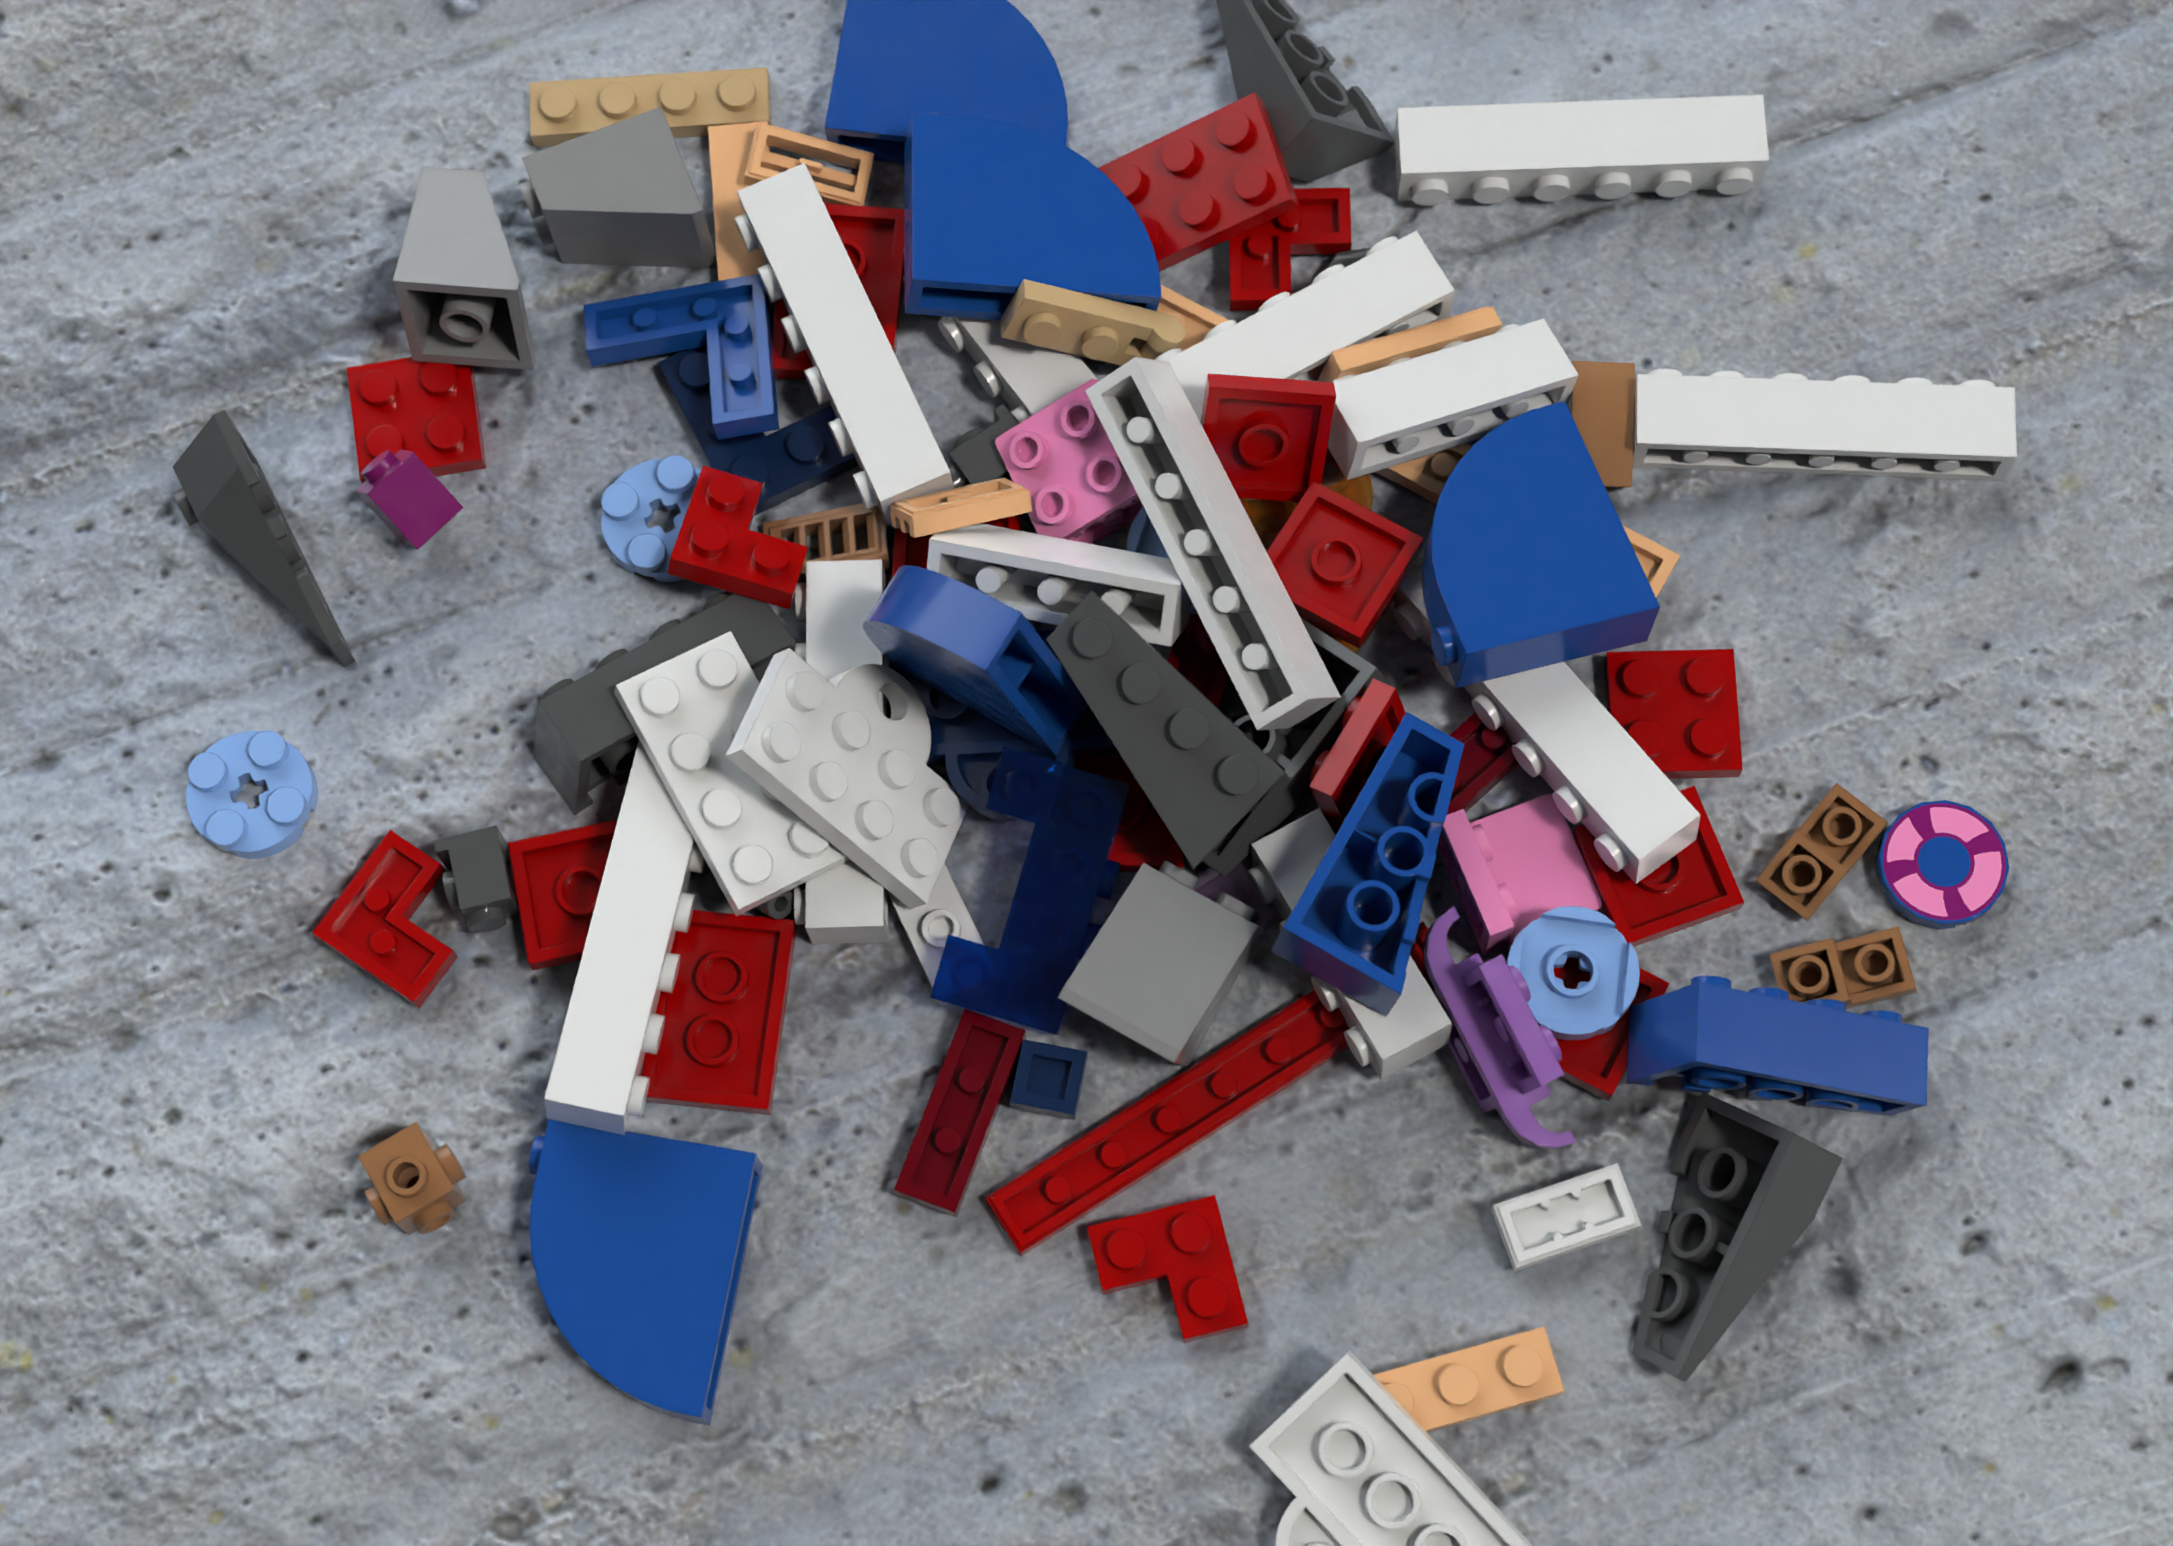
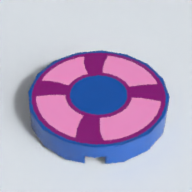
(1942, 864)

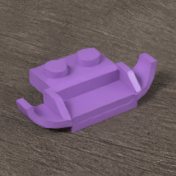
(1495, 1035)

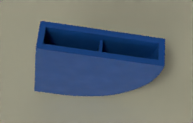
(939, 58)
(1008, 207)
(1530, 556)
(976, 654)
(643, 1256)

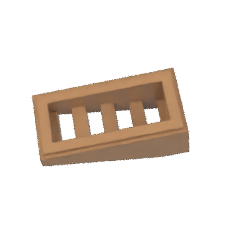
(833, 521)

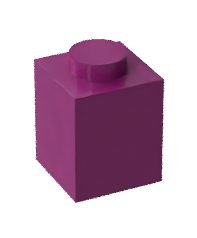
(407, 497)

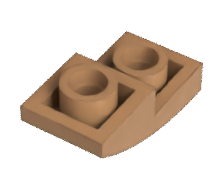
(1605, 417)
(1821, 852)
(1849, 971)

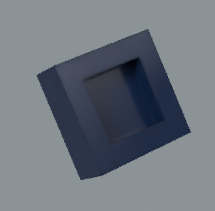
(1049, 1079)

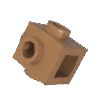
(413, 1181)

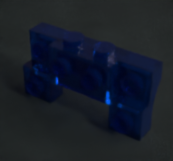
(1055, 895)

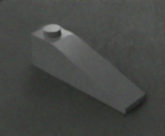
(1310, 111)
(240, 513)
(1293, 750)
(1733, 1217)

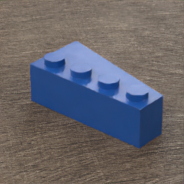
(1370, 886)
(1778, 1048)

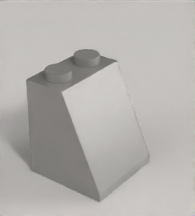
(619, 198)
(459, 277)
(1164, 962)

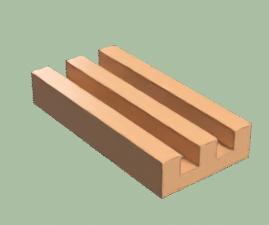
(815, 148)
(960, 507)

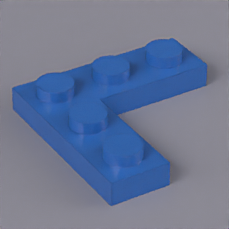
(725, 317)

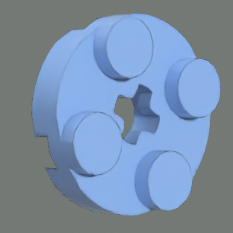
(631, 505)
(283, 809)
(1601, 951)

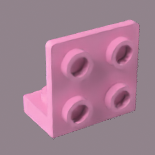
(1070, 470)
(1514, 868)

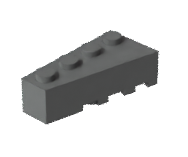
(580, 723)
(1171, 736)

